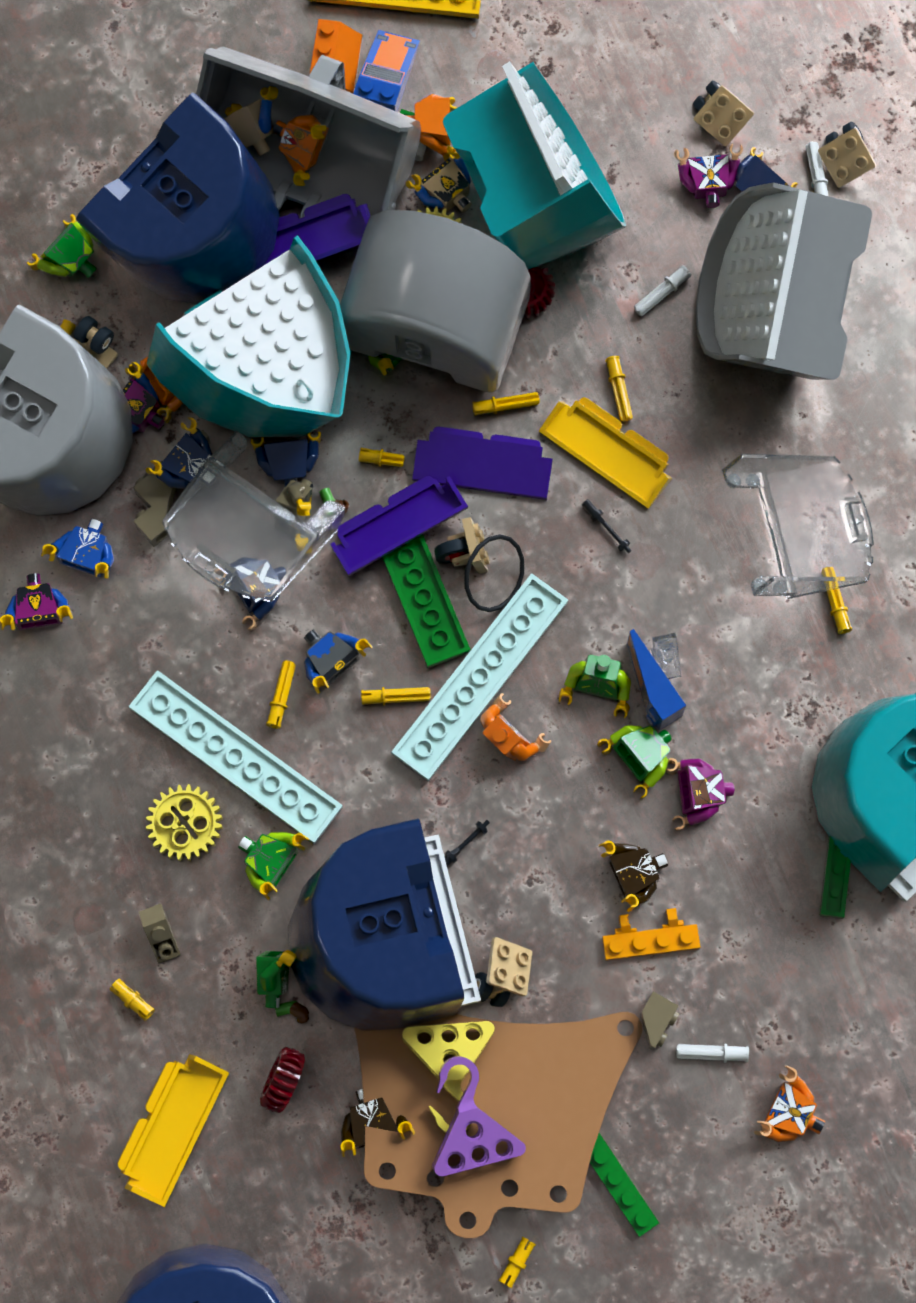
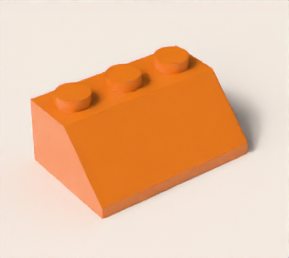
(340, 43)

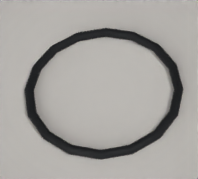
(468, 567)

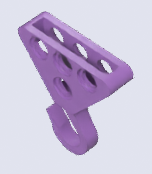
(488, 1134)

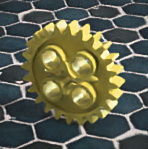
(167, 835)

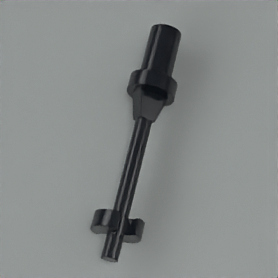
(596, 515)
(451, 856)

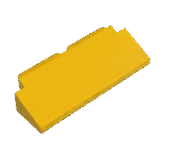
(599, 443)
(168, 1134)

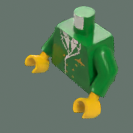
(273, 975)

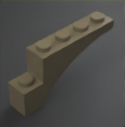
(158, 499)

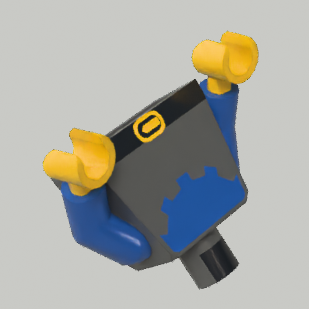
(331, 656)

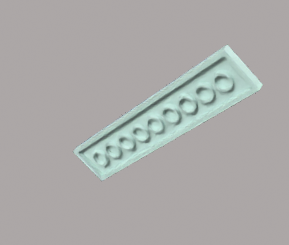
(479, 677)
(236, 757)

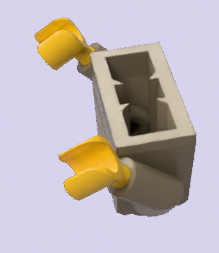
(297, 498)

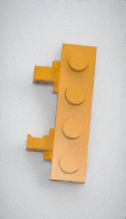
(668, 939)

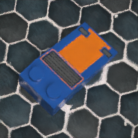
(387, 69)
(658, 694)

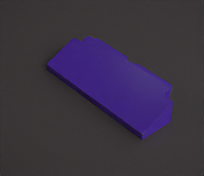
(325, 228)
(480, 464)
(404, 519)

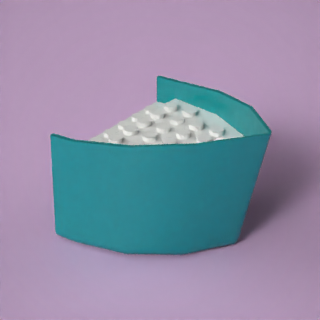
(262, 352)

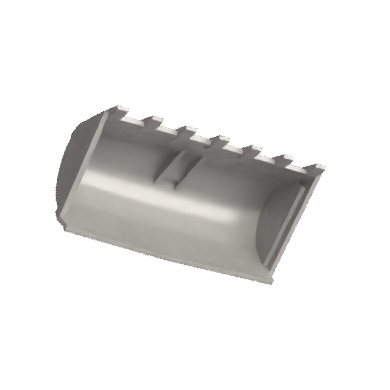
(366, 146)

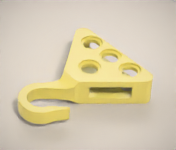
(435, 1051)

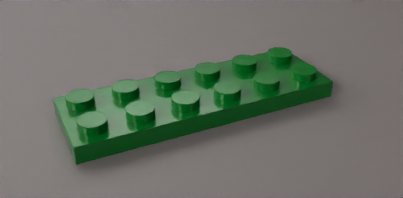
(426, 603)

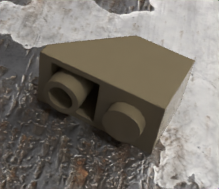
(159, 933)
(656, 1017)

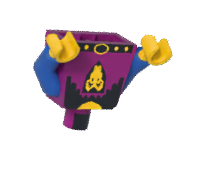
(142, 401)
(35, 606)

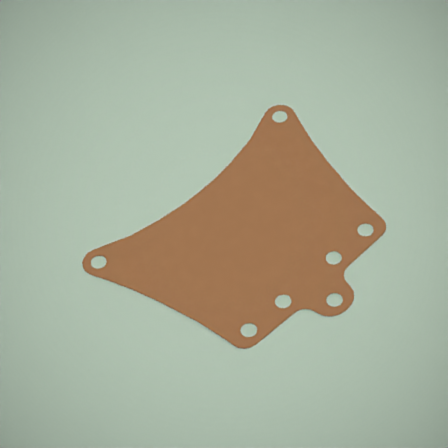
(534, 1081)

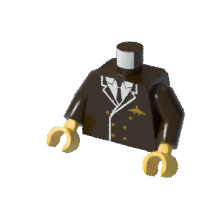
(634, 871)
(369, 1114)

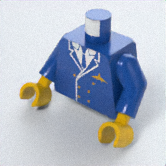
(83, 550)

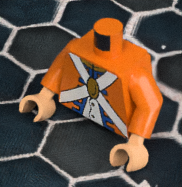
(506, 737)
(791, 1111)

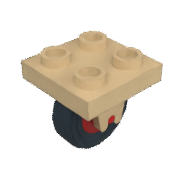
(460, 547)

